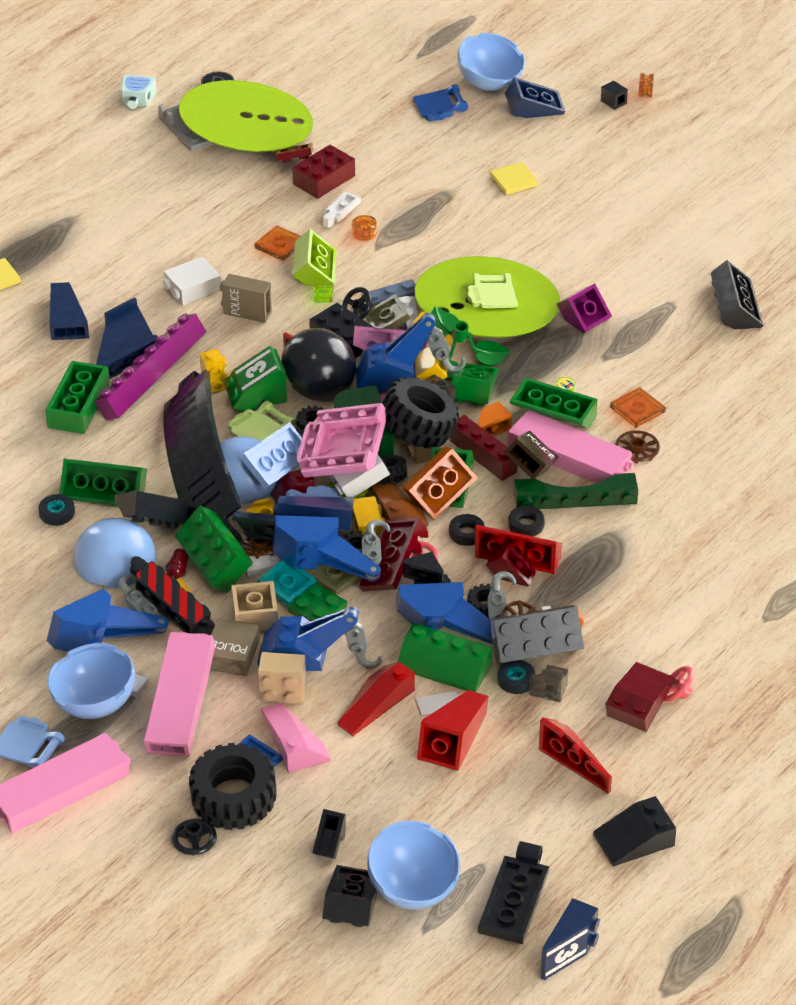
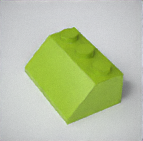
(314, 260)

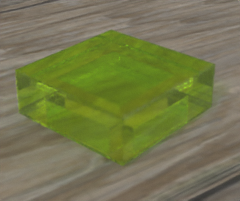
(323, 293)

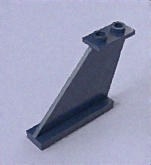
(124, 337)

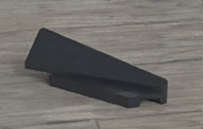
(256, 525)

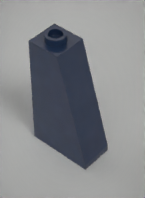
(66, 314)
(317, 507)

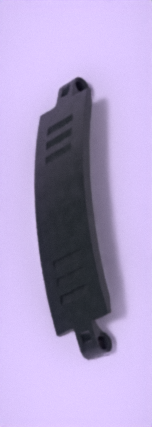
(196, 452)

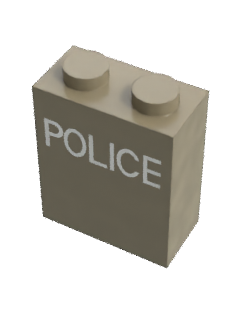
(246, 298)
(234, 646)

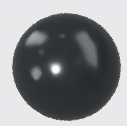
(319, 364)

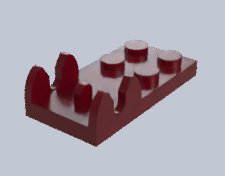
(395, 548)

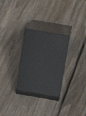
(423, 569)

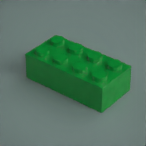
(73, 401)
(213, 549)

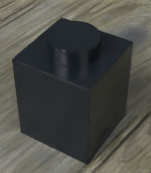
(614, 94)

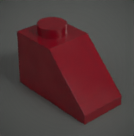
(293, 480)
(510, 561)

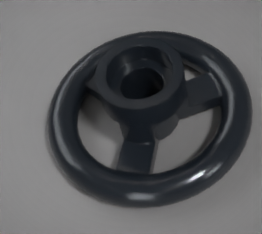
(360, 306)
(193, 831)

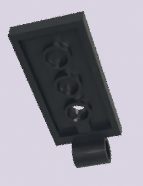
(513, 905)

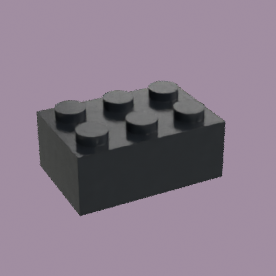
(341, 322)

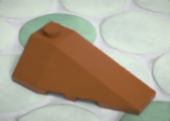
(396, 503)

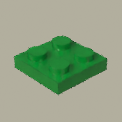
(316, 603)

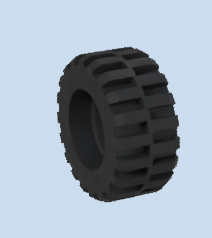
(420, 412)
(226, 764)

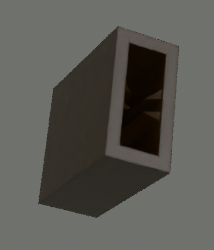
(531, 454)

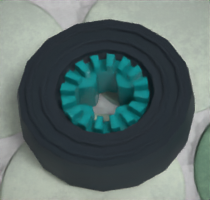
(65, 510)
(518, 668)

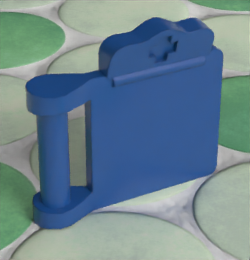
(438, 104)

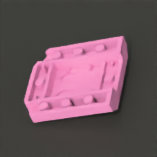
(342, 440)

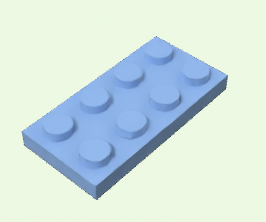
(274, 456)

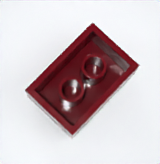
(323, 171)

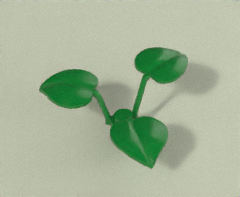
(488, 352)

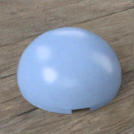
(490, 61)
(245, 482)
(107, 548)
(92, 681)
(413, 865)

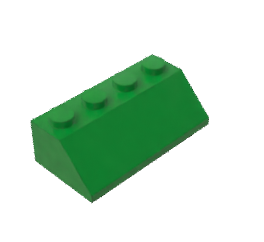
(555, 402)
(99, 481)
(445, 657)

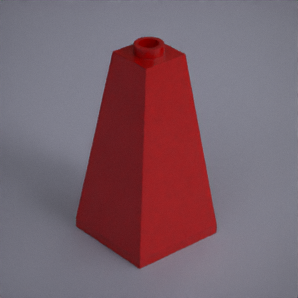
(451, 730)

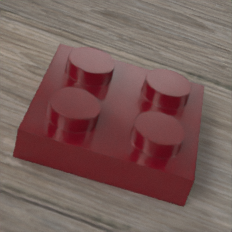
(301, 151)

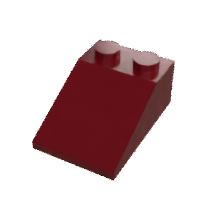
(639, 696)

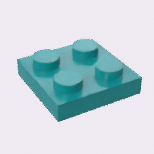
(288, 582)

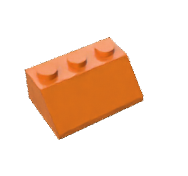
(439, 482)

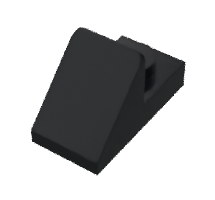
(329, 833)

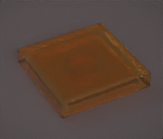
(277, 243)
(637, 407)

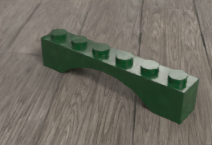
(616, 490)

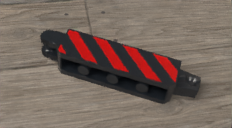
(171, 598)

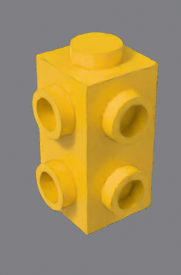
(214, 364)

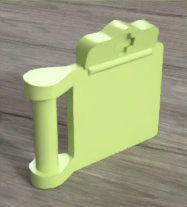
(490, 294)
(257, 424)

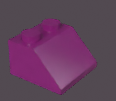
(584, 308)

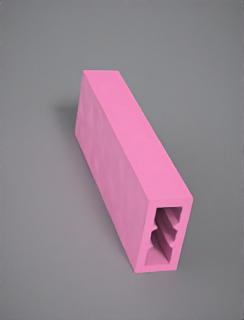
(576, 450)
(179, 694)
(61, 781)

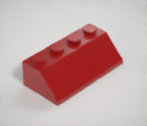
(538, 552)

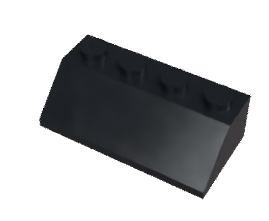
(735, 297)

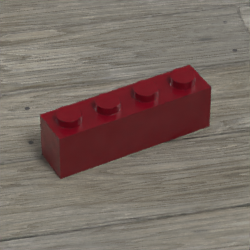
(485, 448)

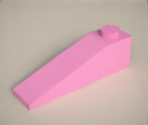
(367, 336)
(293, 739)

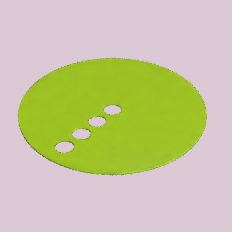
(215, 112)
(449, 284)

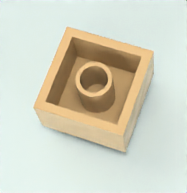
(255, 604)
(282, 677)

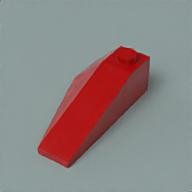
(377, 696)
(569, 750)

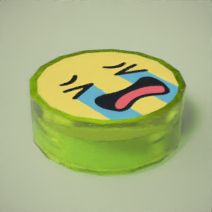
(566, 383)

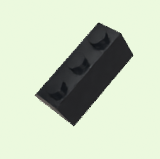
(153, 508)

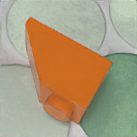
(495, 419)

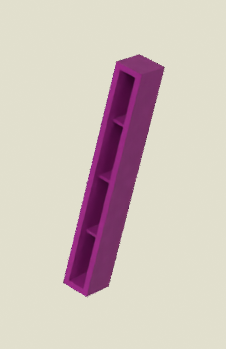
(150, 366)

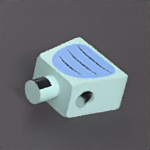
(138, 90)

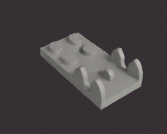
(173, 121)

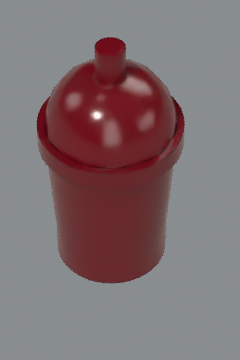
(177, 565)

